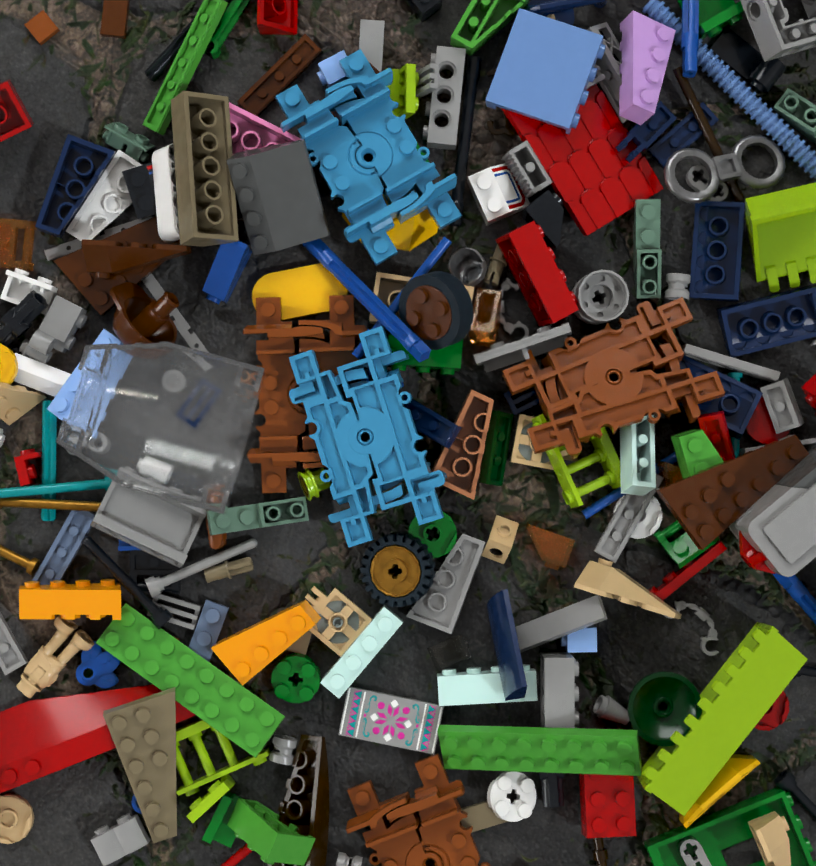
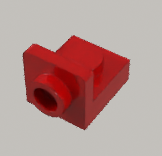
(25, 470)

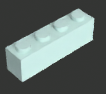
(637, 458)
(361, 651)
(479, 686)

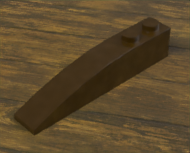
(308, 797)

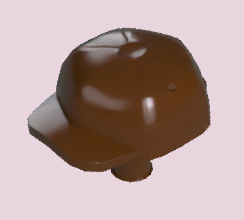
(141, 317)

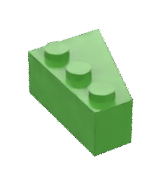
(268, 835)

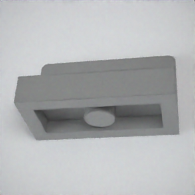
(782, 405)

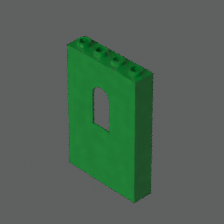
(729, 828)

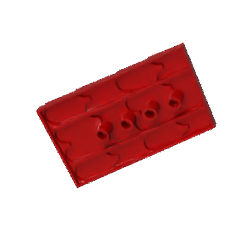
(586, 166)

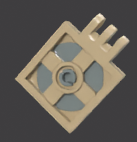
(522, 449)
(340, 619)

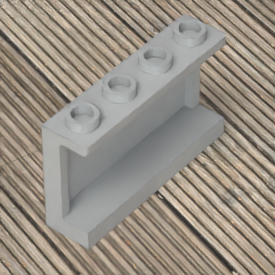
(149, 523)

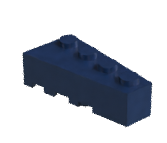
(72, 182)

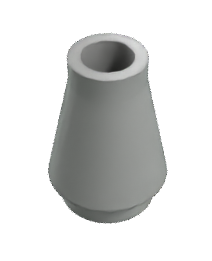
(609, 709)

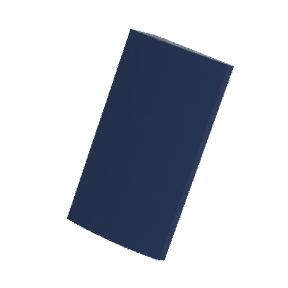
(717, 251)
(769, 321)
(737, 402)
(506, 646)

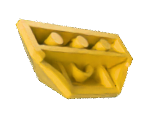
(411, 232)
(732, 773)

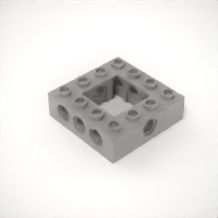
(775, 39)

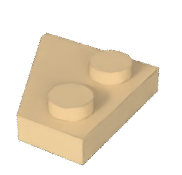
(17, 401)

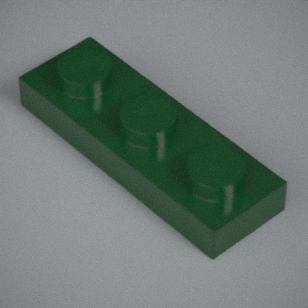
(496, 448)

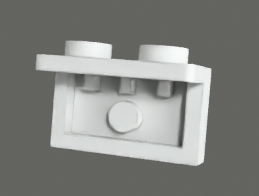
(20, 285)

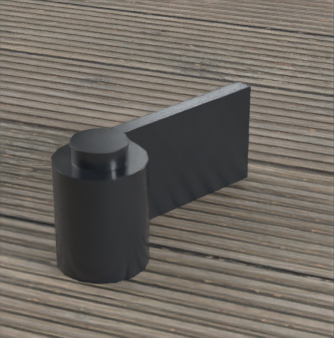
(748, 61)

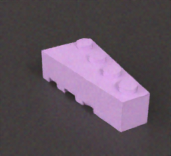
(643, 66)

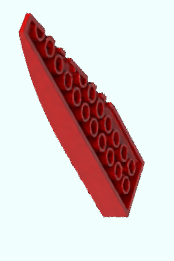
(61, 732)

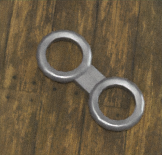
(724, 168)

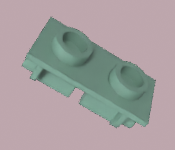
(136, 143)

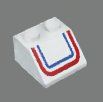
(496, 193)

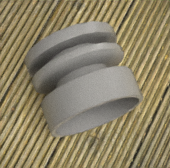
(613, 296)

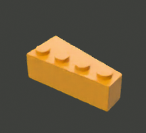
(70, 600)
(261, 643)

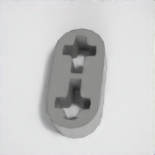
(700, 186)
(698, 850)

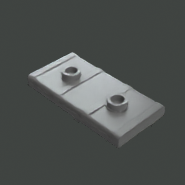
(510, 353)

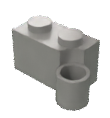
(58, 327)

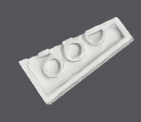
(106, 200)

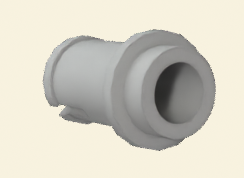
(27, 351)

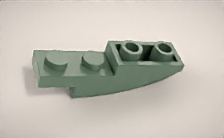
(798, 113)
(647, 249)
(258, 515)

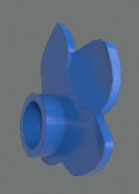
(102, 666)

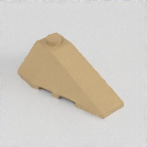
(613, 583)
(772, 838)

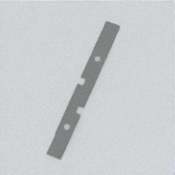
(61, 250)
(180, 323)

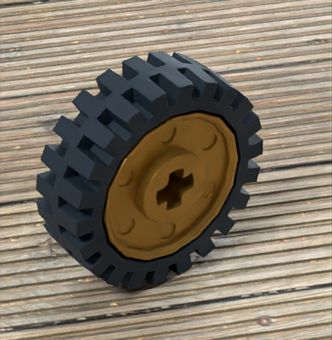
(386, 582)

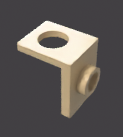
(501, 538)

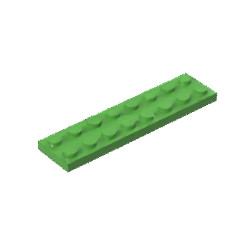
(197, 682)
(541, 749)

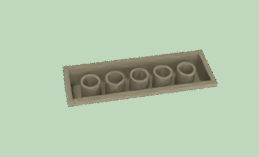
(202, 175)

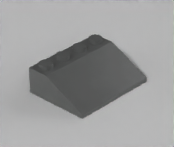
(278, 196)

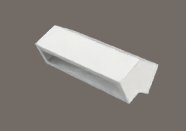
(40, 375)

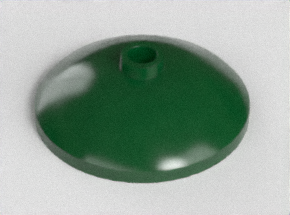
(659, 725)

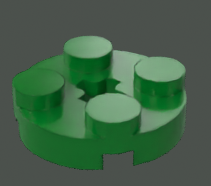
(446, 531)
(285, 688)

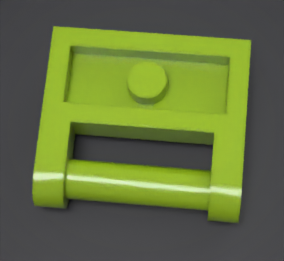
(214, 793)

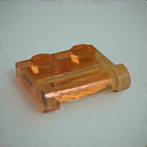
(8, 244)

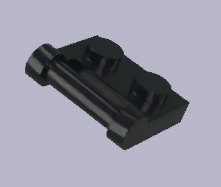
(146, 564)

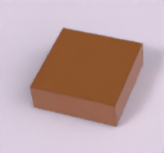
(42, 27)

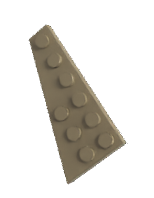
(147, 748)

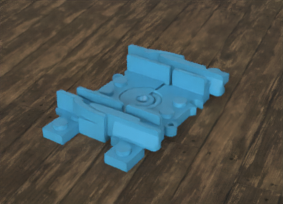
(375, 133)
(390, 431)

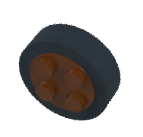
(436, 309)

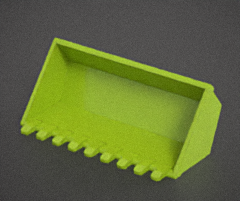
(783, 234)
(730, 711)

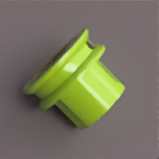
(311, 482)

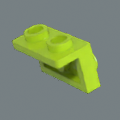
(404, 90)

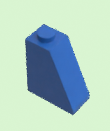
(226, 271)

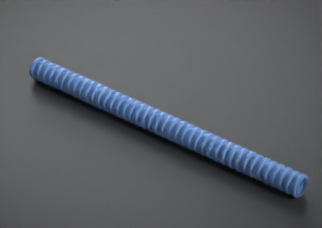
(739, 92)

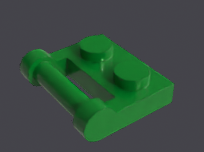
(681, 549)

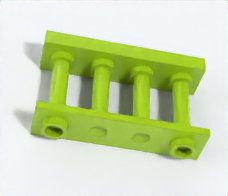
(603, 453)
(193, 733)

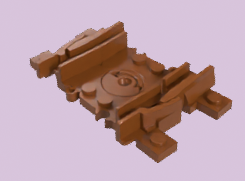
(619, 403)

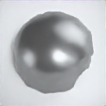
(468, 266)

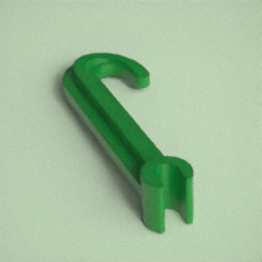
(226, 25)

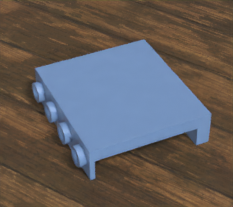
(546, 70)

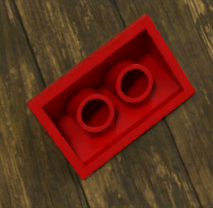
(277, 17)

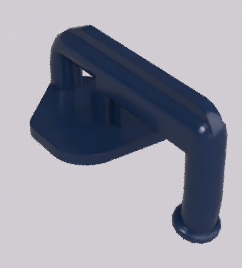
(561, 9)

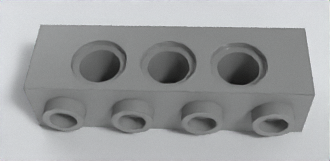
(445, 137)

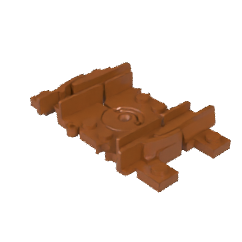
(284, 419)
(440, 827)

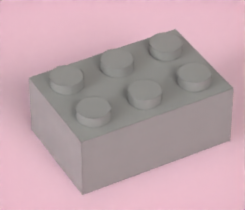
(558, 690)

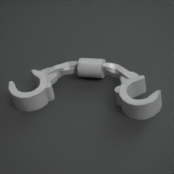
(509, 327)
(703, 615)

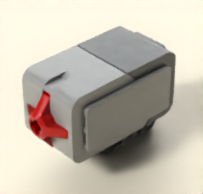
(781, 526)

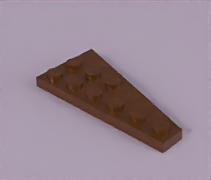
(98, 289)
(721, 494)

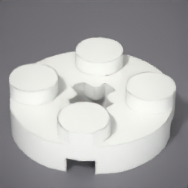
(522, 805)

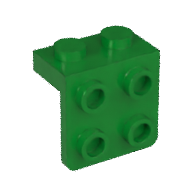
(716, 15)

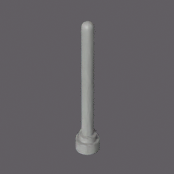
(157, 584)

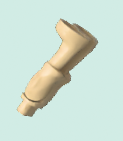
(44, 666)

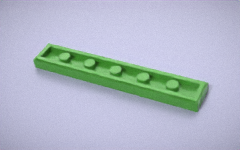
(185, 63)

